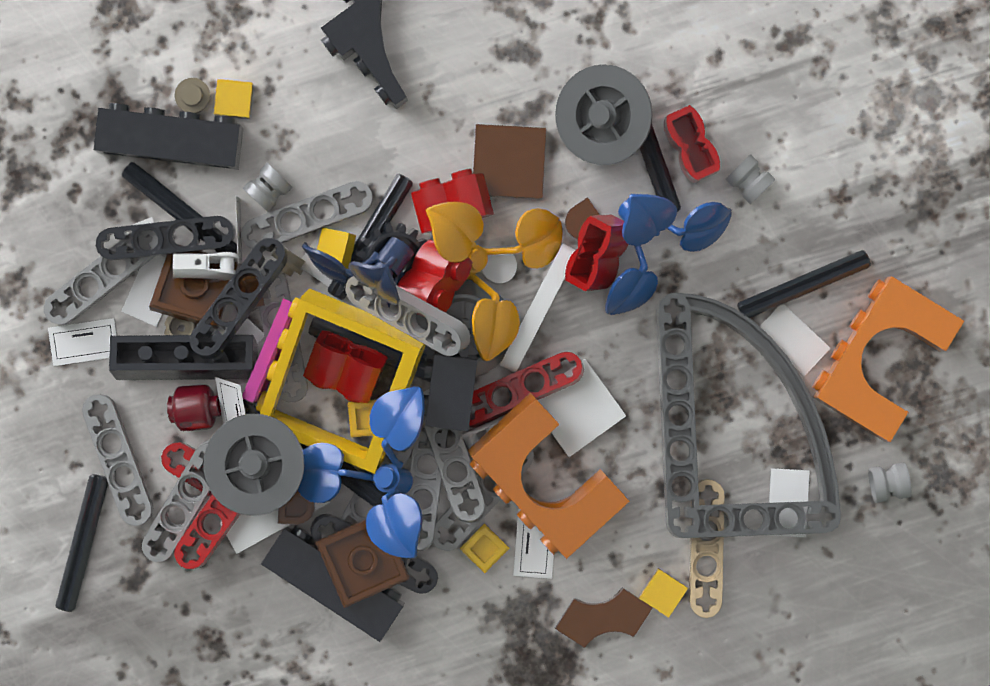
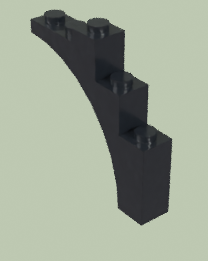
(360, 32)

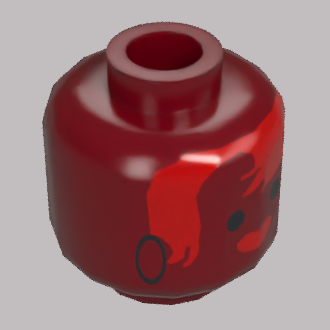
(193, 407)

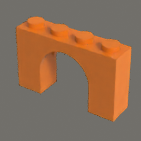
(844, 384)
(563, 522)

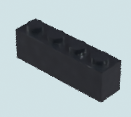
(167, 137)
(173, 358)
(302, 566)

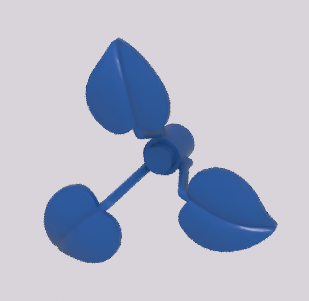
(645, 218)
(398, 521)

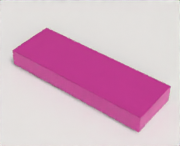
(257, 381)

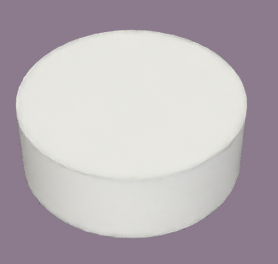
(500, 268)

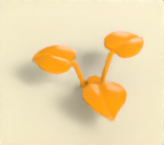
(454, 232)

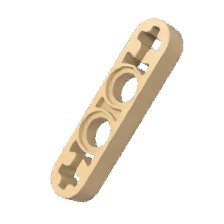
(711, 548)

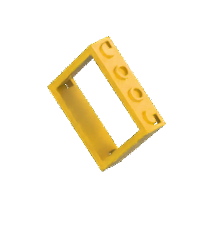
(355, 320)

